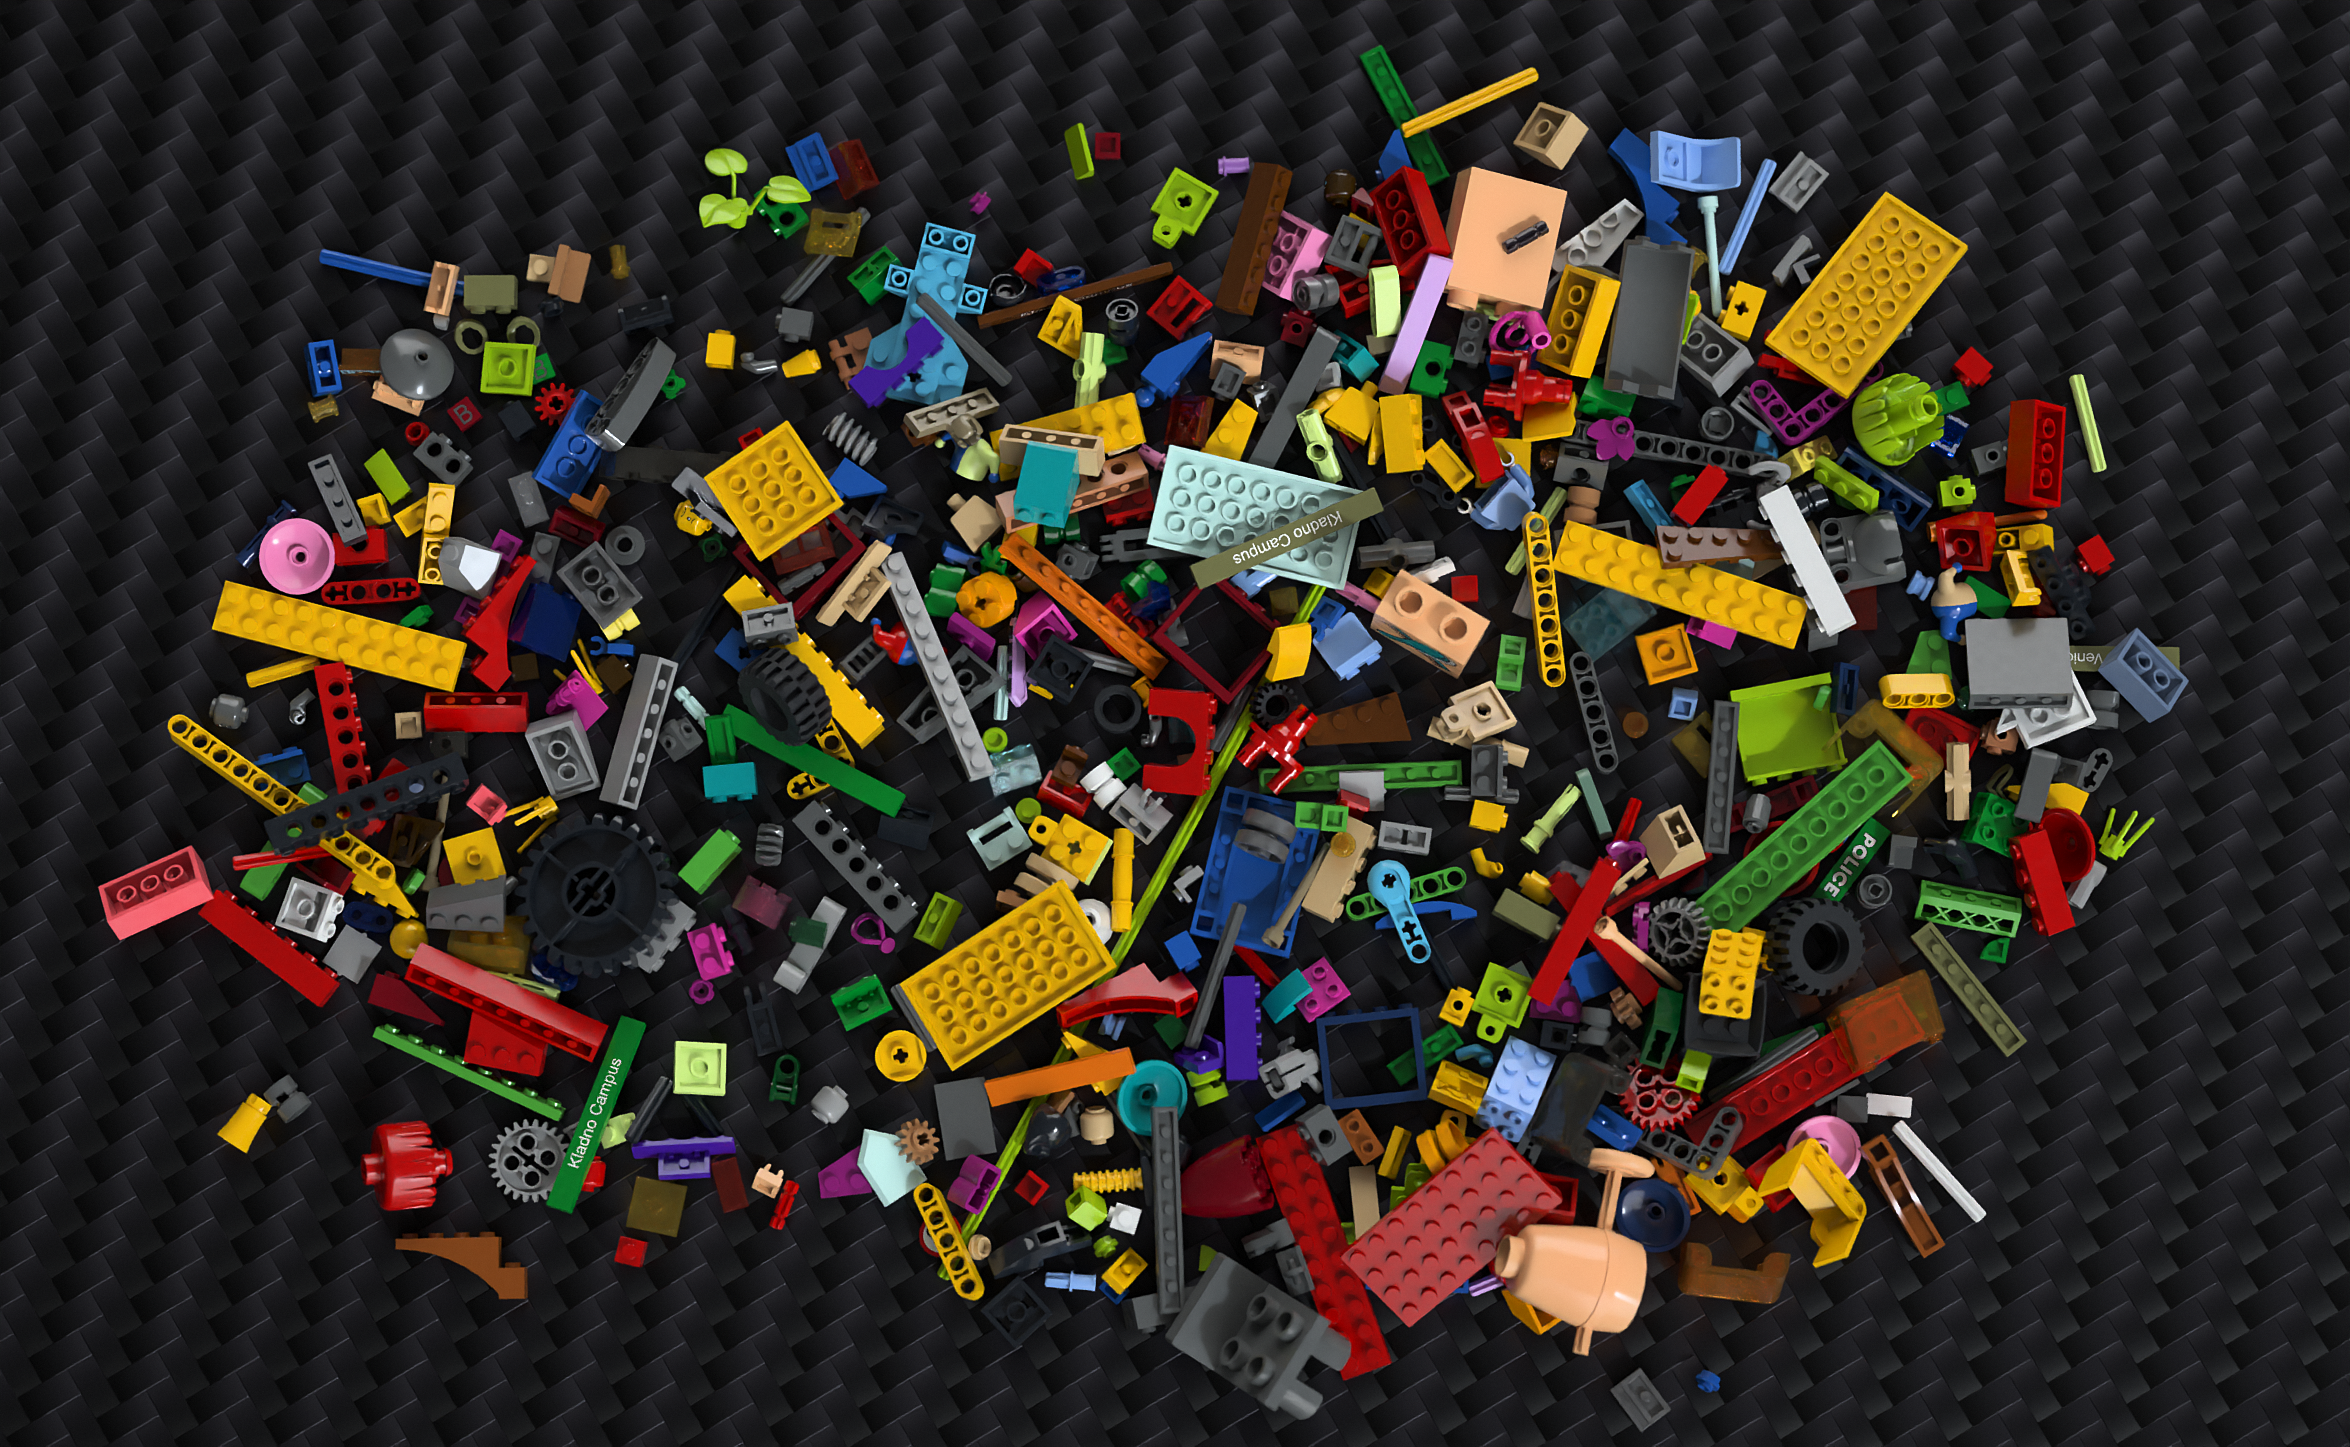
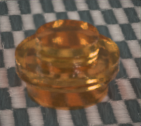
(1635, 724)

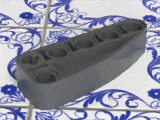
(631, 397)

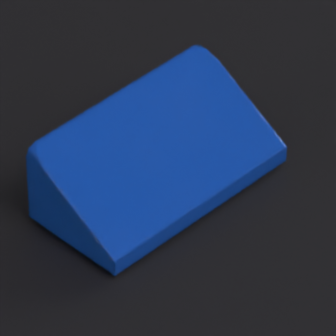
(1279, 1110)

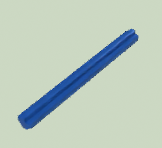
(381, 269)

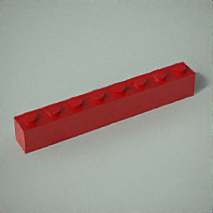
(506, 1002)

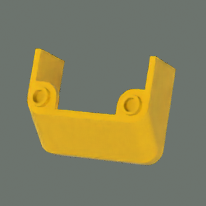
(1824, 1194)

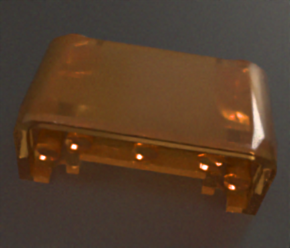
(1887, 1021)
(1701, 1279)

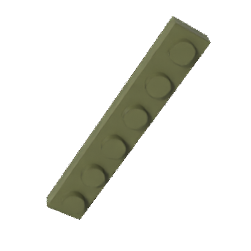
(1968, 989)

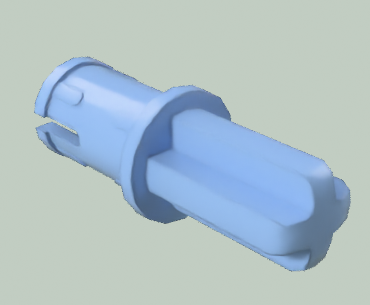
(1070, 1281)

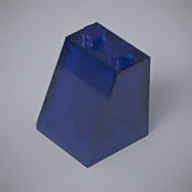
(546, 621)

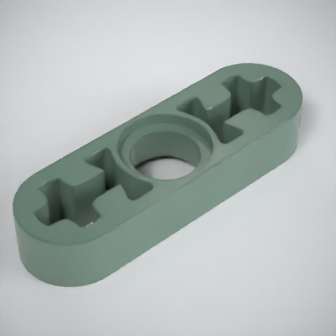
(1593, 804)

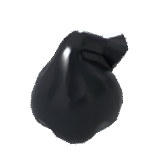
(1046, 1131)

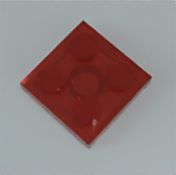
(1189, 421)

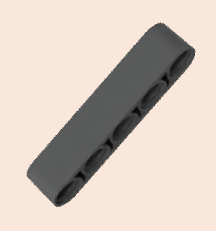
(1592, 700)

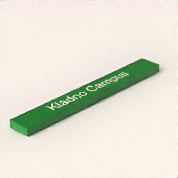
(596, 1114)

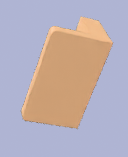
(1241, 356)

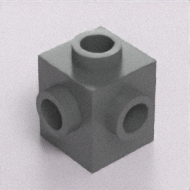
(1076, 560)
(679, 738)

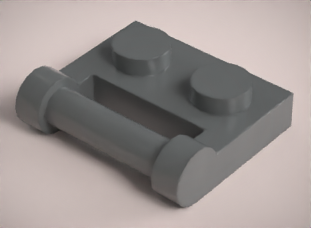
(1346, 242)

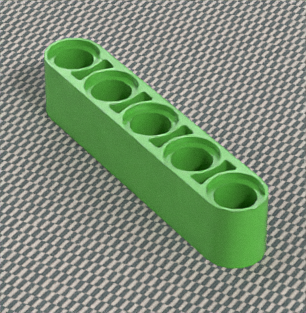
(261, 880)
(1416, 886)

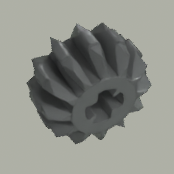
(769, 844)

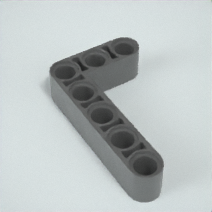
(1696, 1154)

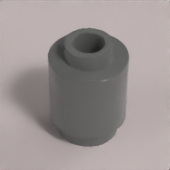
(1757, 813)

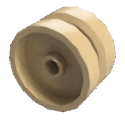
(1046, 875)

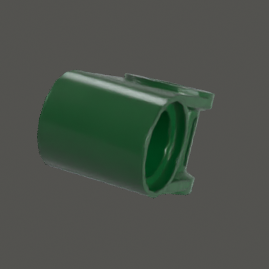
(785, 1081)

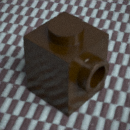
(614, 673)

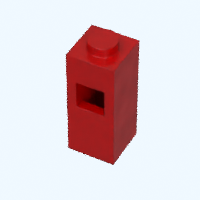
(1699, 496)

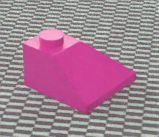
(1038, 621)

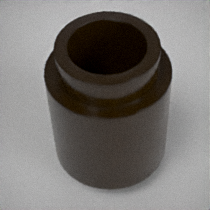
(1021, 580)

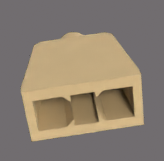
(974, 521)

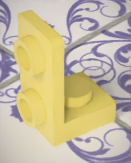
(1803, 457)

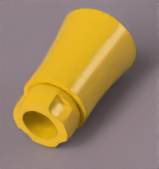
(245, 1122)

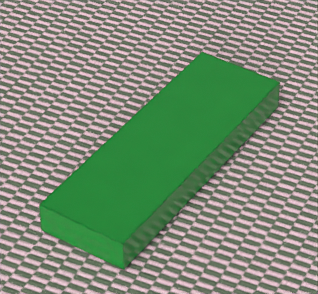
(1435, 1048)

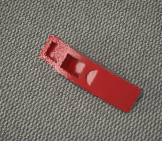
(1475, 436)

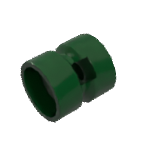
(1069, 533)

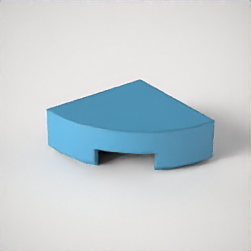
(1765, 444)

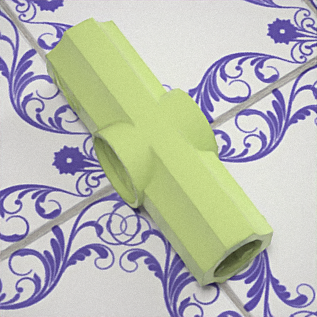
(1089, 369)
(1315, 433)

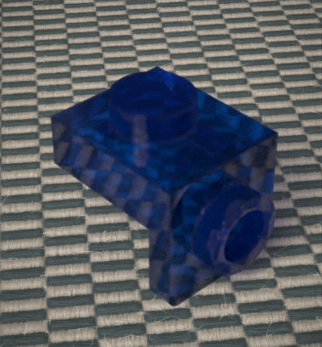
(1953, 434)
(1154, 604)

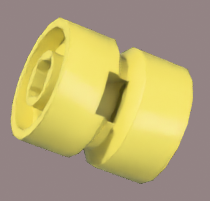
(626, 621)

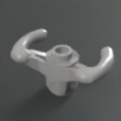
(1769, 485)

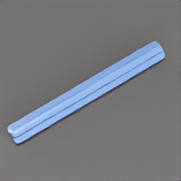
(1747, 216)

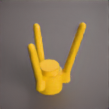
(592, 680)
(544, 808)

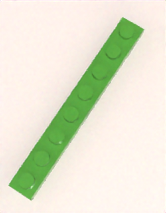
(481, 1076)

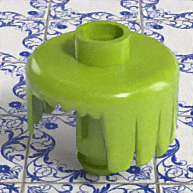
(1896, 418)

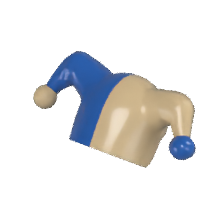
(1953, 603)

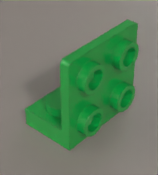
(1993, 823)

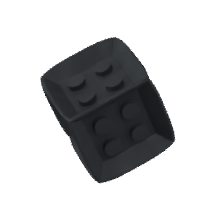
(1720, 1034)

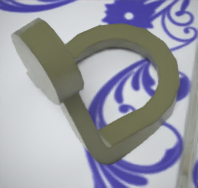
(1995, 776)

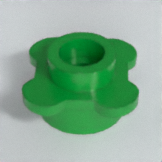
(678, 383)

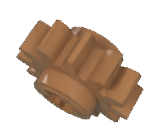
(1626, 1008)
(916, 1141)

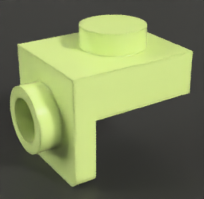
(617, 1129)

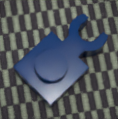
(1325, 615)

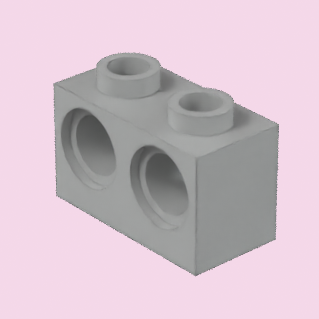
(1404, 838)

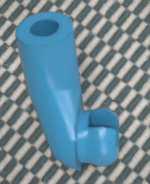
(1477, 1052)

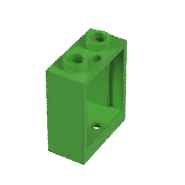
(711, 860)

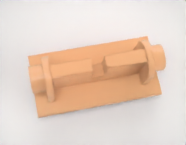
(387, 395)

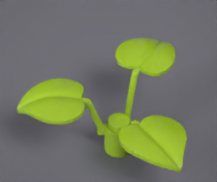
(734, 212)

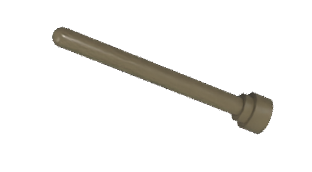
(431, 880)
(1274, 935)

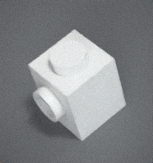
(1124, 1218)

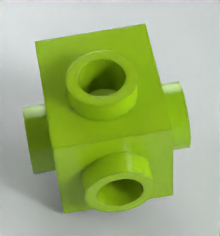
(1949, 500)

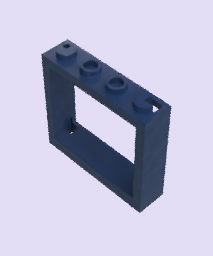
(1378, 1013)

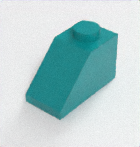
(1353, 357)

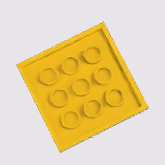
(773, 490)

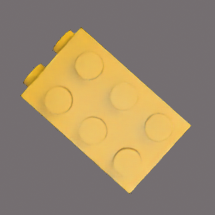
(1730, 973)

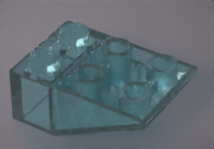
(1607, 621)

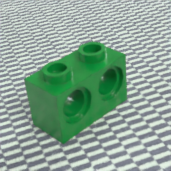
(776, 212)

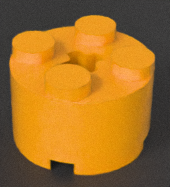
(987, 599)

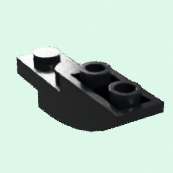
(1038, 1244)

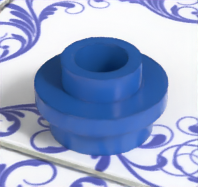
(1708, 1381)

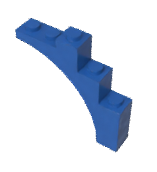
(1655, 202)

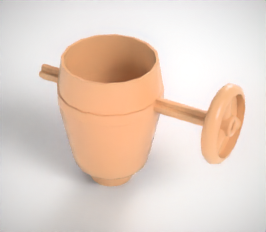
(1582, 1271)

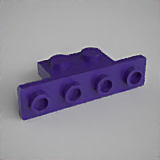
(684, 1157)

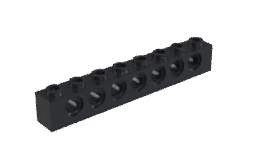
(375, 792)

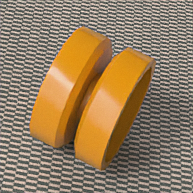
(1441, 1147)

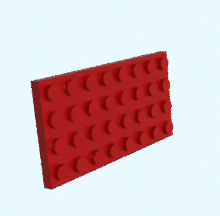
(1450, 1226)

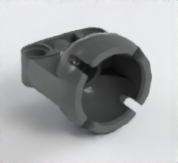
(1863, 550)

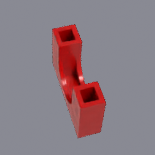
(1196, 710)

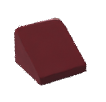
(1362, 206)

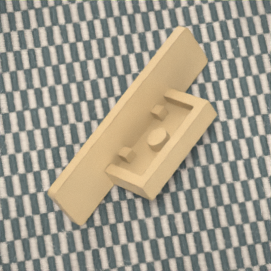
(860, 588)

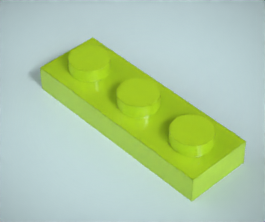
(1846, 484)

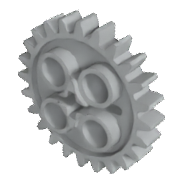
(517, 1179)

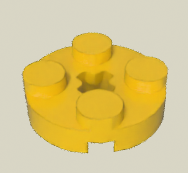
(888, 1048)

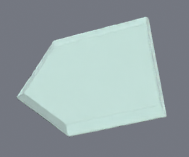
(885, 1169)

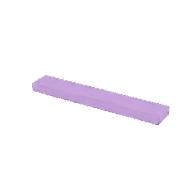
(1415, 324)

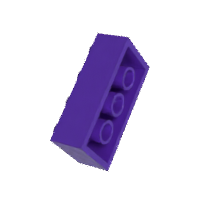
(1240, 1028)

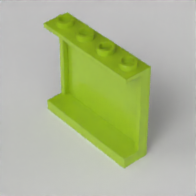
(1784, 732)

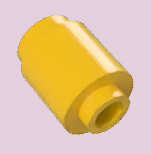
(1534, 887)

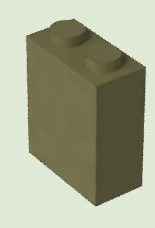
(1526, 916)

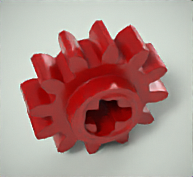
(548, 400)

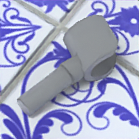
(441, 321)

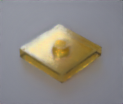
(656, 1206)

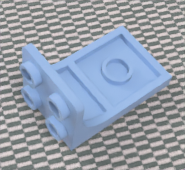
(1695, 163)
(1515, 1089)

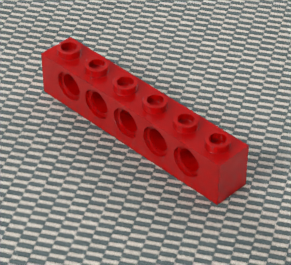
(326, 678)

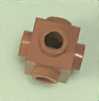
(2007, 742)

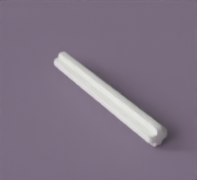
(1938, 1170)

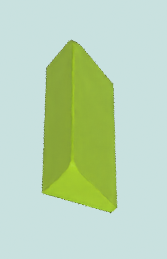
(1079, 151)
(388, 477)
(938, 921)

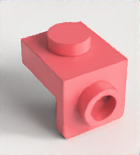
(487, 804)

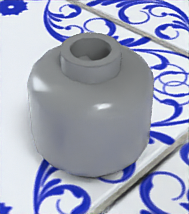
(829, 1104)

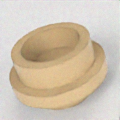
(979, 1247)

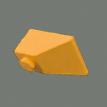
(1530, 1315)

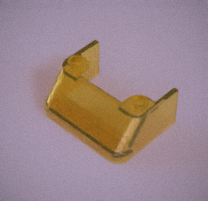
(1924, 760)

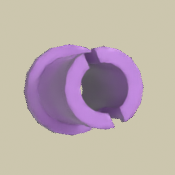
(1233, 165)

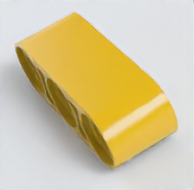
(1916, 690)

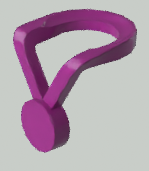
(885, 943)

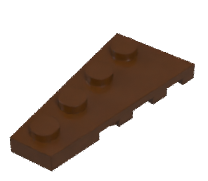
(1364, 722)

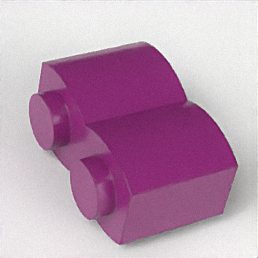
(974, 1184)

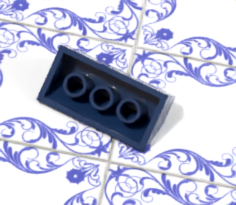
(1894, 492)

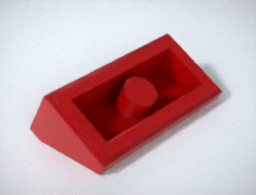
(1068, 800)

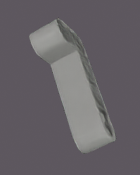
(803, 958)

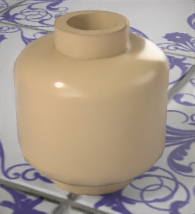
(1096, 1124)

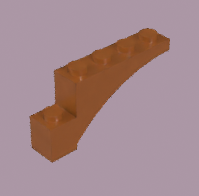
(1900, 1196)
(477, 1254)

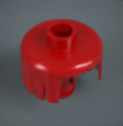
(403, 1167)

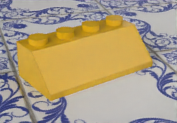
(1578, 321)

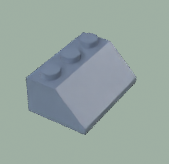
(2143, 676)

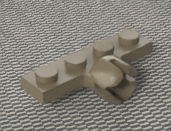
(954, 416)

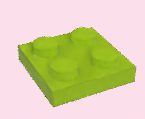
(508, 368)

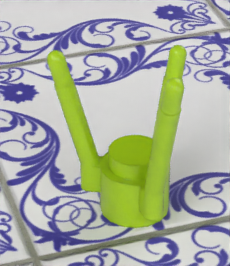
(2113, 846)

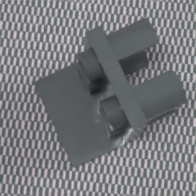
(1256, 1336)

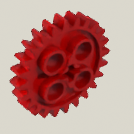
(1660, 1112)

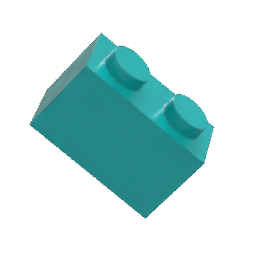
(730, 781)

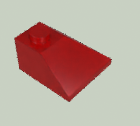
(1967, 540)

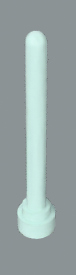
(1708, 207)

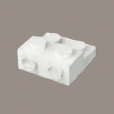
(310, 910)

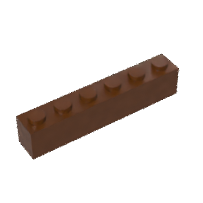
(1253, 238)

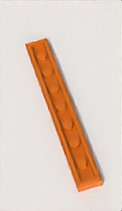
(1083, 605)

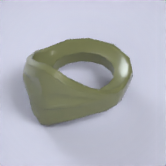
(518, 321)
(474, 324)

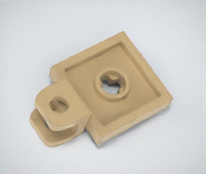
(1464, 718)

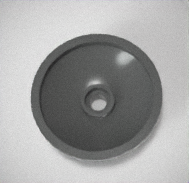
(409, 374)

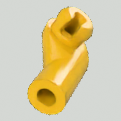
(1485, 867)

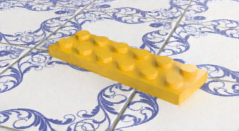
(1112, 419)

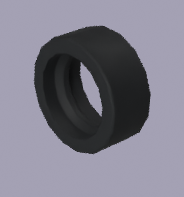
(1136, 707)

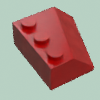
(503, 1046)

